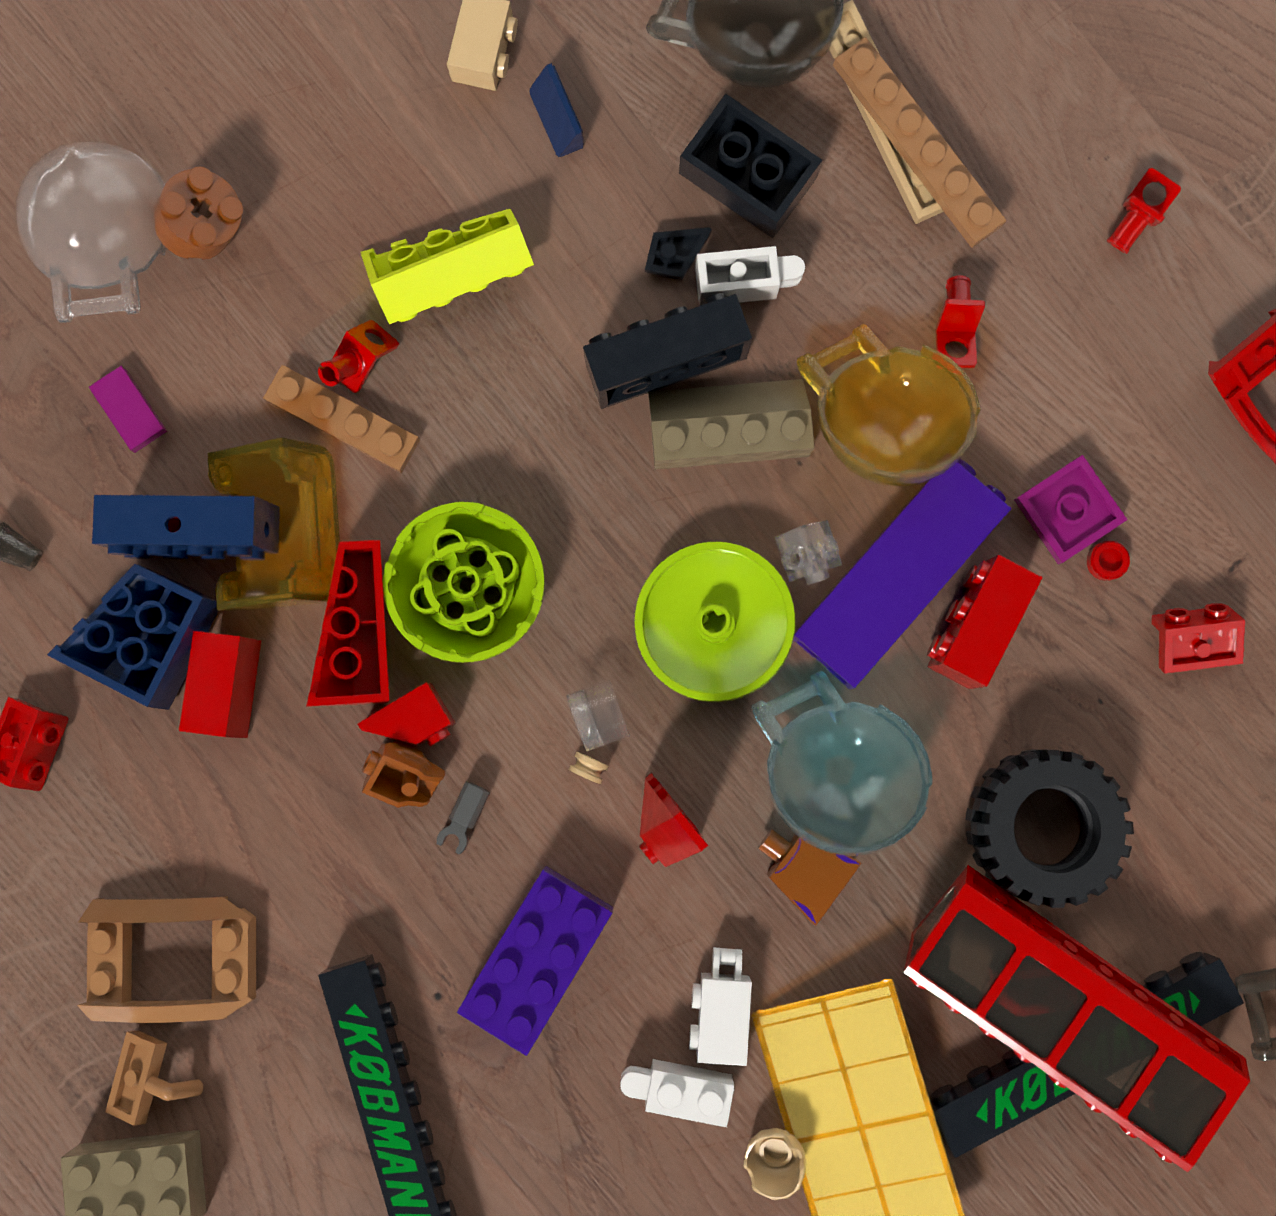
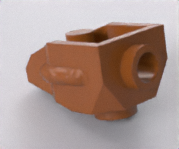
(400, 775)

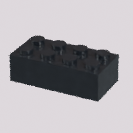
(667, 349)

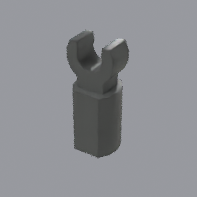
(464, 814)

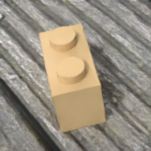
(481, 43)

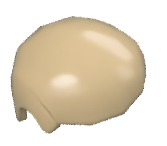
(775, 1163)

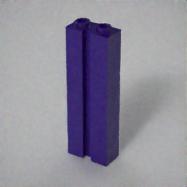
(901, 573)

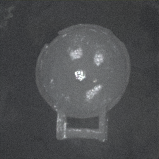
(90, 224)

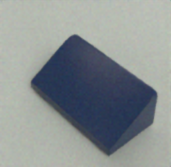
(556, 112)

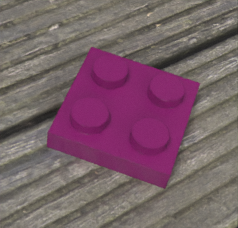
(1070, 509)

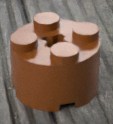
(202, 193)

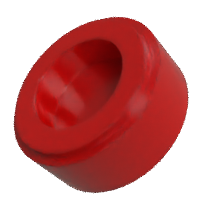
(1108, 560)

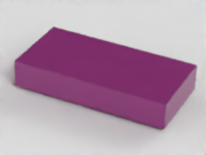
(128, 409)

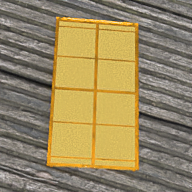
(857, 1105)

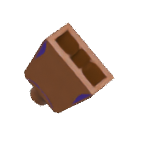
(807, 874)

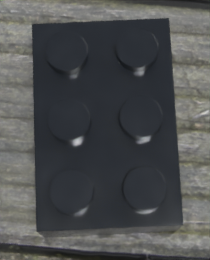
(749, 165)

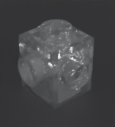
(809, 552)

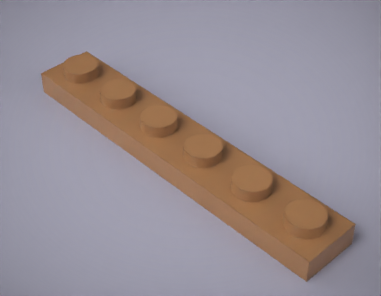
(919, 142)

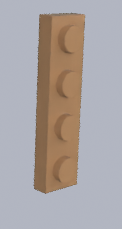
(341, 418)

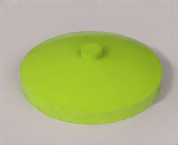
(715, 621)

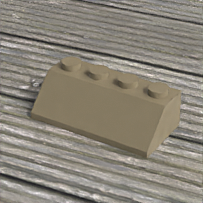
(730, 424)

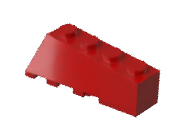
(352, 641)

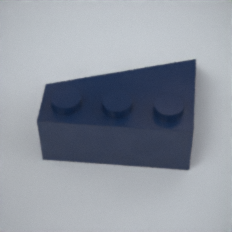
(140, 637)

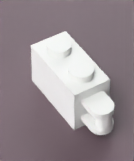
(748, 273)
(723, 1012)
(681, 1091)

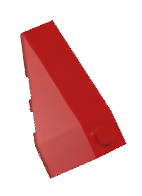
(665, 827)

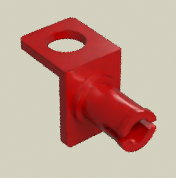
(1140, 213)
(959, 320)
(356, 356)

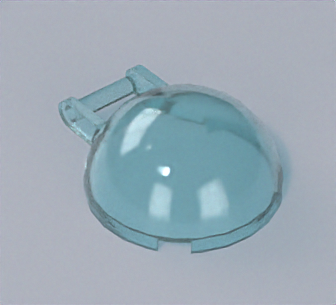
(844, 771)

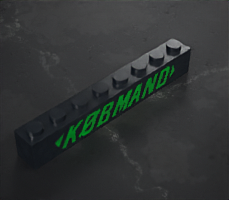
(383, 1089)
(1017, 1090)

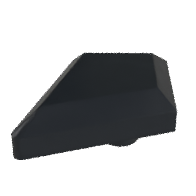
(675, 251)

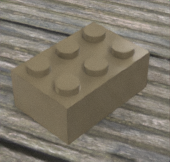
(136, 1177)

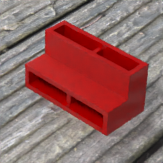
(220, 685)

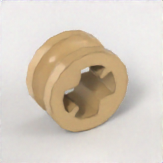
(588, 767)

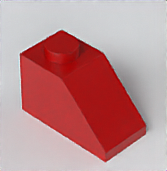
(412, 718)

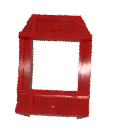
(1240, 373)

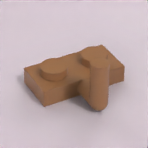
(138, 1080)

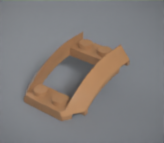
(111, 959)

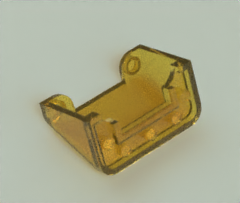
(303, 485)

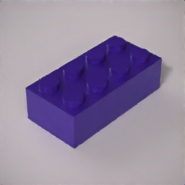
(535, 960)

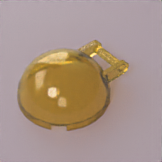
(892, 411)

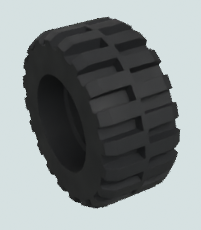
(1100, 836)

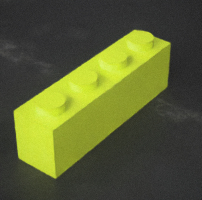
(446, 265)

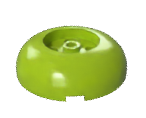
(448, 538)

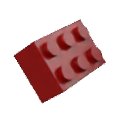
(983, 621)

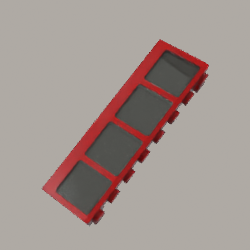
(1076, 1018)

